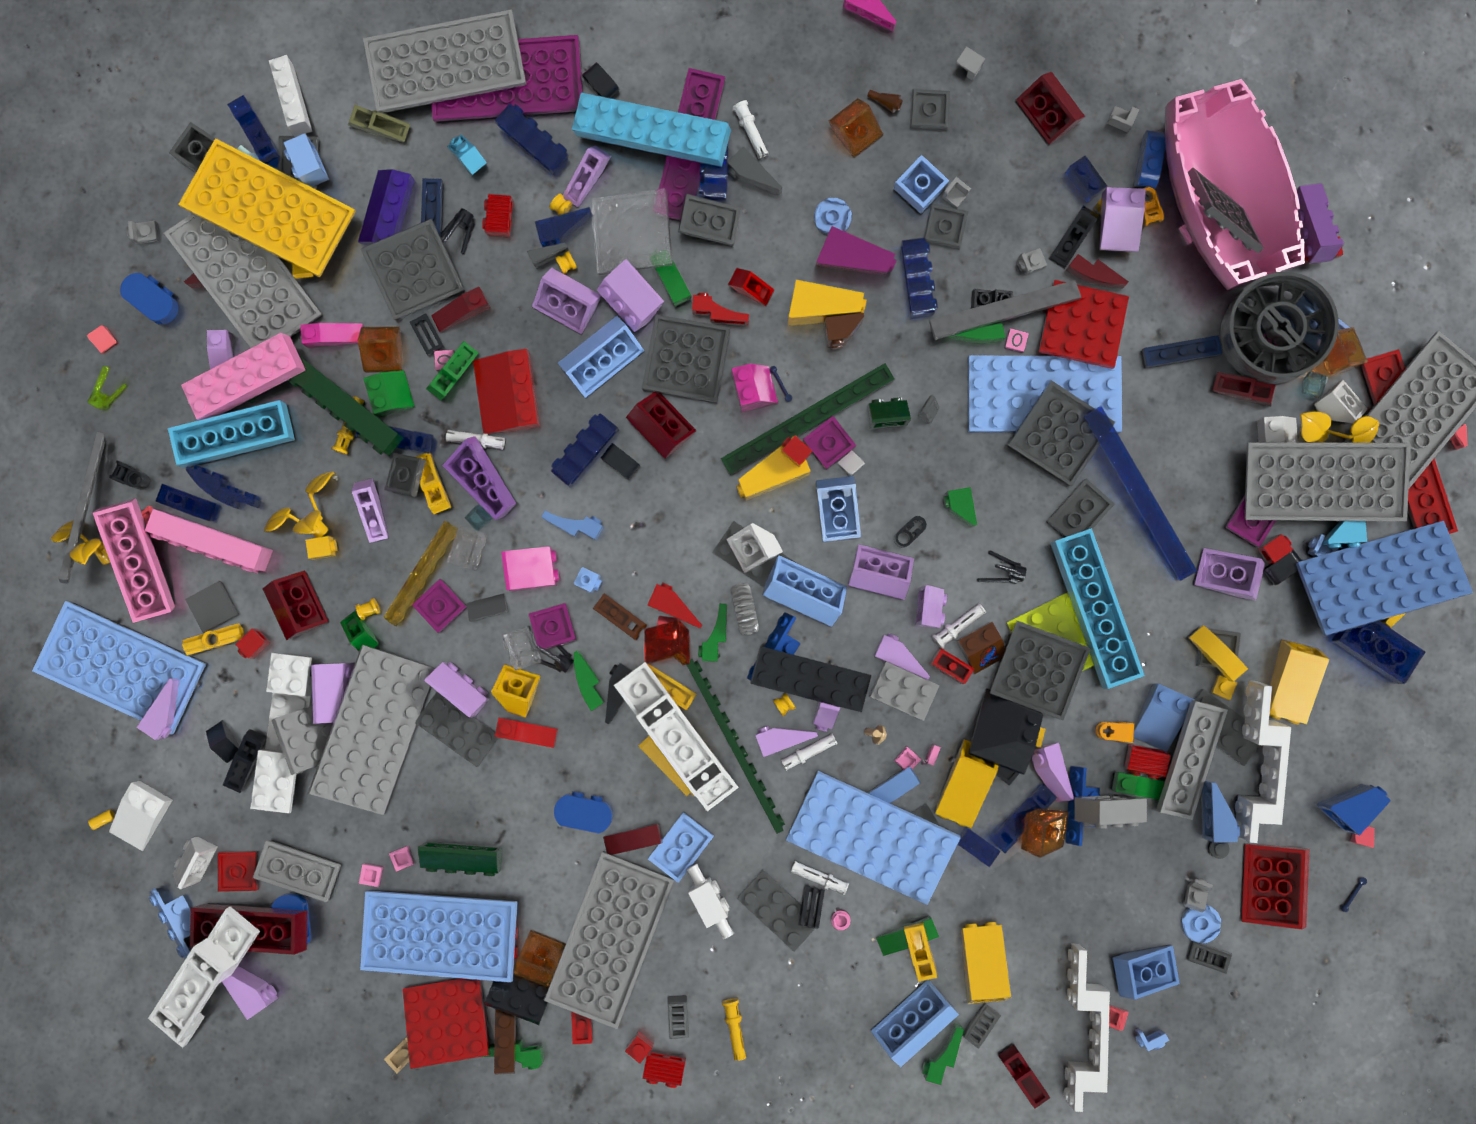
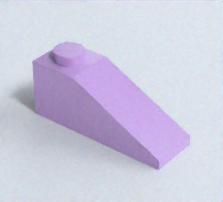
(586, 175)
(219, 347)
(370, 510)
(897, 654)
(161, 714)
(825, 716)
(777, 739)
(1052, 770)

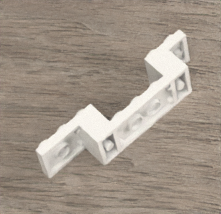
(292, 691)
(676, 737)
(1276, 742)
(200, 974)
(1094, 998)

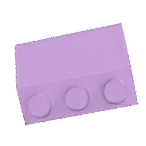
(630, 295)
(566, 300)
(881, 572)
(328, 689)
(458, 689)

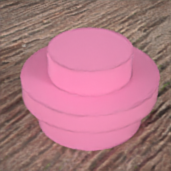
(840, 920)

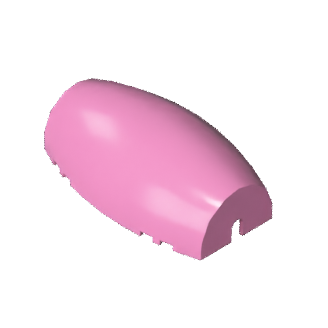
(1240, 154)

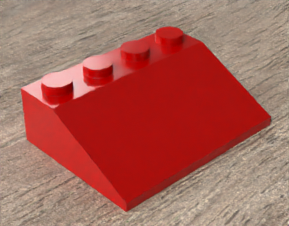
(506, 392)
(1275, 885)

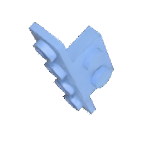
(177, 918)

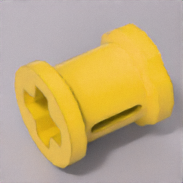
(367, 609)

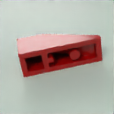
(668, 602)

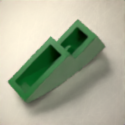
(673, 284)
(986, 334)
(587, 681)
(896, 939)

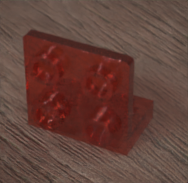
(667, 642)

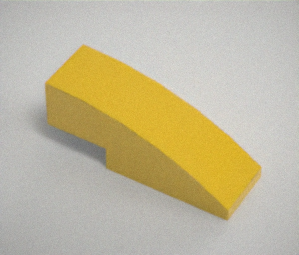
(1218, 653)

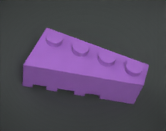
(1317, 229)
(479, 478)

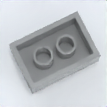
(904, 690)
(1110, 810)

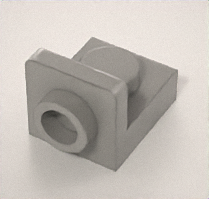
(142, 232)
(1031, 261)
(1197, 894)

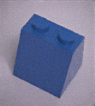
(1355, 807)

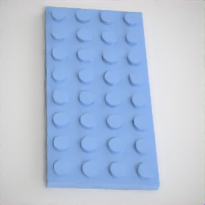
(1008, 386)
(114, 663)
(873, 837)
(439, 936)

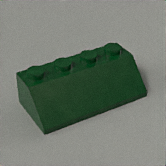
(460, 858)

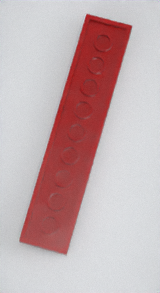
(1427, 494)

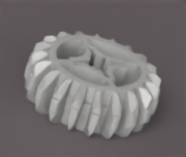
(745, 609)

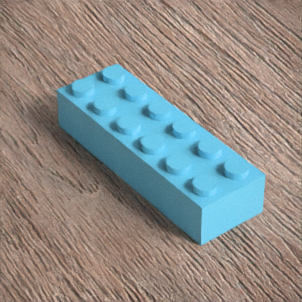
(231, 434)

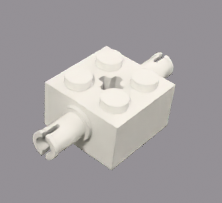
(708, 901)

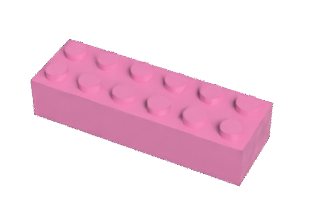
(243, 377)
(205, 539)
(134, 560)

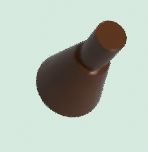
(890, 101)

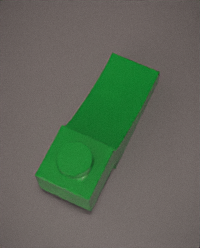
(452, 370)
(709, 649)
(1137, 785)
(528, 1056)
(935, 1067)

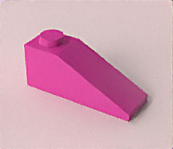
(872, 10)
(329, 334)

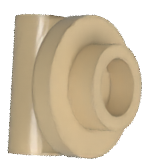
(878, 734)

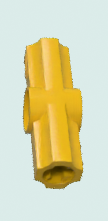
(202, 642)

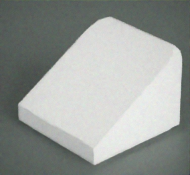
(851, 463)

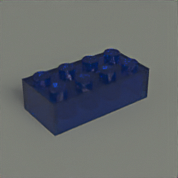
(1381, 650)

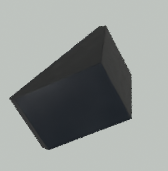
(222, 741)

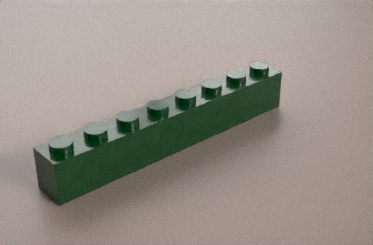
(347, 409)

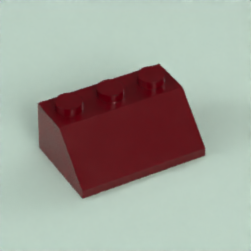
(1050, 107)
(660, 423)
(295, 604)

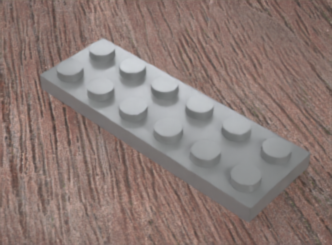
(1191, 759)

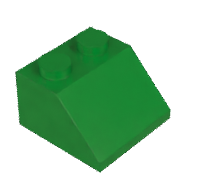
(388, 392)

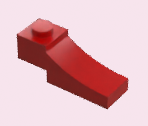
(704, 305)
(526, 732)

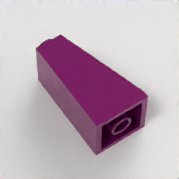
(854, 254)

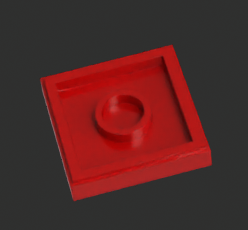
(237, 871)

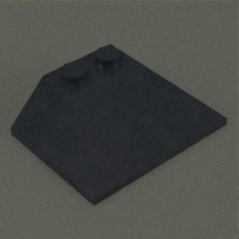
(1005, 733)

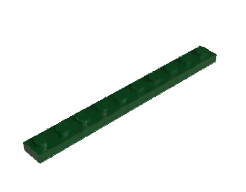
(807, 418)
(739, 752)

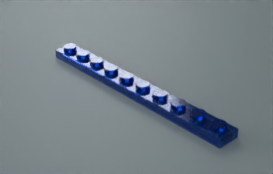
(1140, 493)

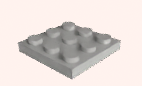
(301, 739)

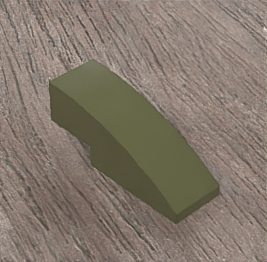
(378, 124)

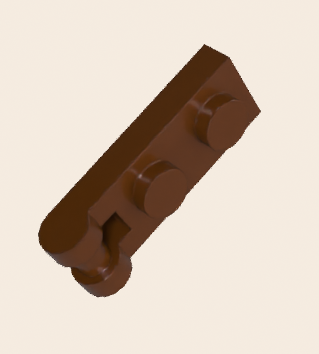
(619, 616)

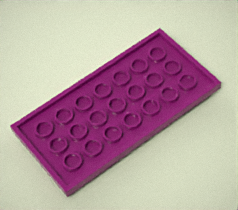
(551, 78)

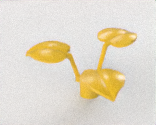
(1316, 428)
(312, 522)
(84, 550)

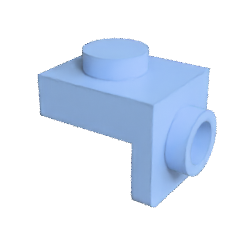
(1316, 547)
(588, 580)
(1153, 1041)

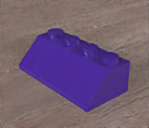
(386, 205)

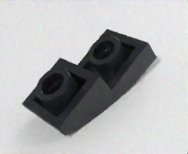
(983, 297)

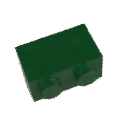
(889, 413)

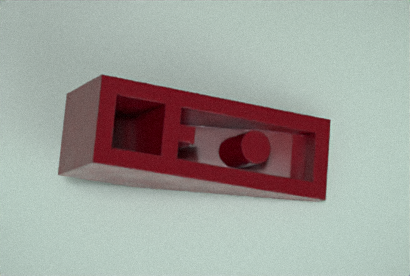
(461, 309)

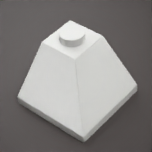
(1341, 404)
(753, 546)

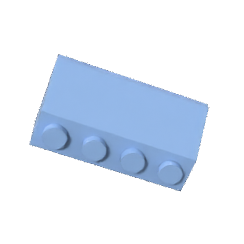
(601, 356)
(805, 591)
(914, 1023)

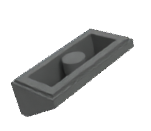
(487, 607)

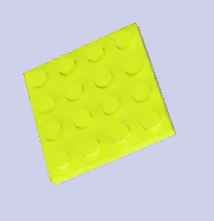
(1056, 618)

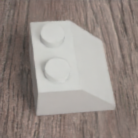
(1277, 429)

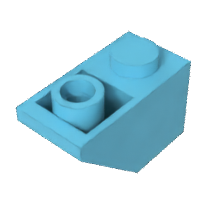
(466, 154)
(1346, 533)

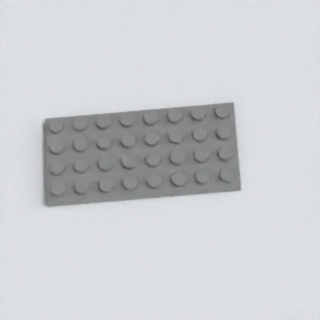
(444, 61)
(243, 280)
(1427, 402)
(1327, 481)
(371, 730)
(609, 940)

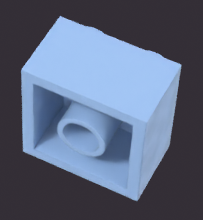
(305, 161)
(921, 184)

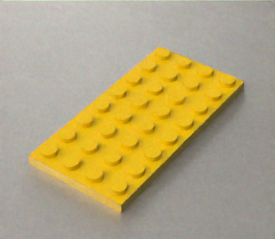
(267, 207)

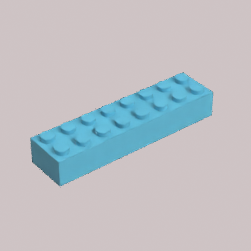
(651, 129)
(1097, 609)

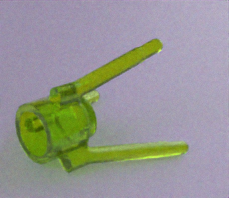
(97, 397)

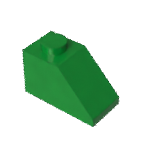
(961, 505)
(358, 632)

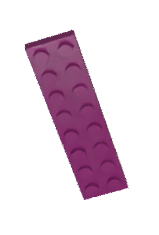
(700, 99)

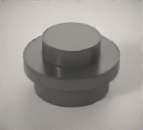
(1219, 849)

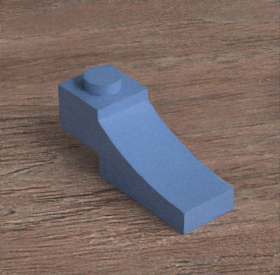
(588, 526)

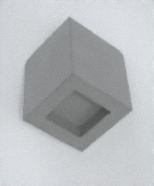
(971, 62)
(1123, 119)
(956, 192)

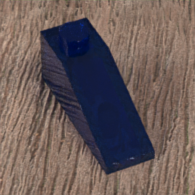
(558, 228)
(185, 502)

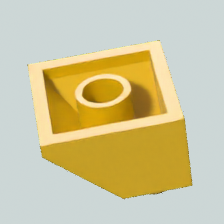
(515, 690)

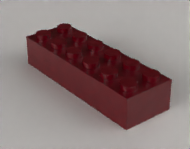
(280, 929)

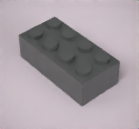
(192, 146)

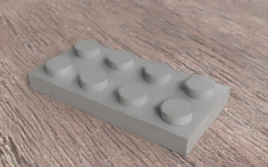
(297, 871)

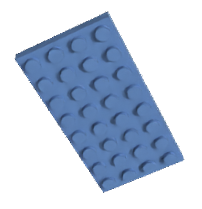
(1384, 578)

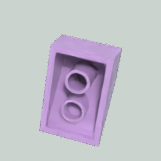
(1121, 218)
(1230, 573)
(930, 607)
(249, 991)

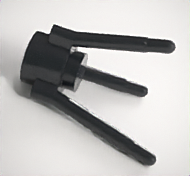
(462, 219)
(1015, 572)
(562, 662)

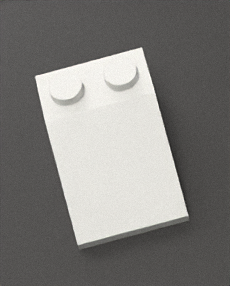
(139, 814)
(193, 862)

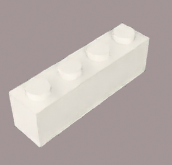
(290, 96)

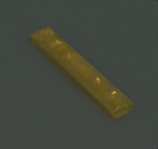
(420, 573)

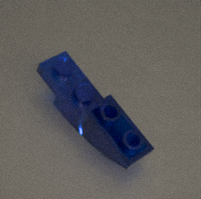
(216, 487)

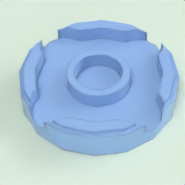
(826, 217)
(1201, 926)

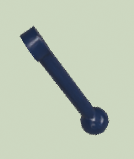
(788, 397)
(1362, 881)

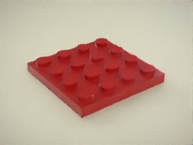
(1086, 328)
(445, 1022)

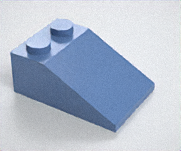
(838, 508)
(1161, 717)
(1218, 820)
(1145, 971)

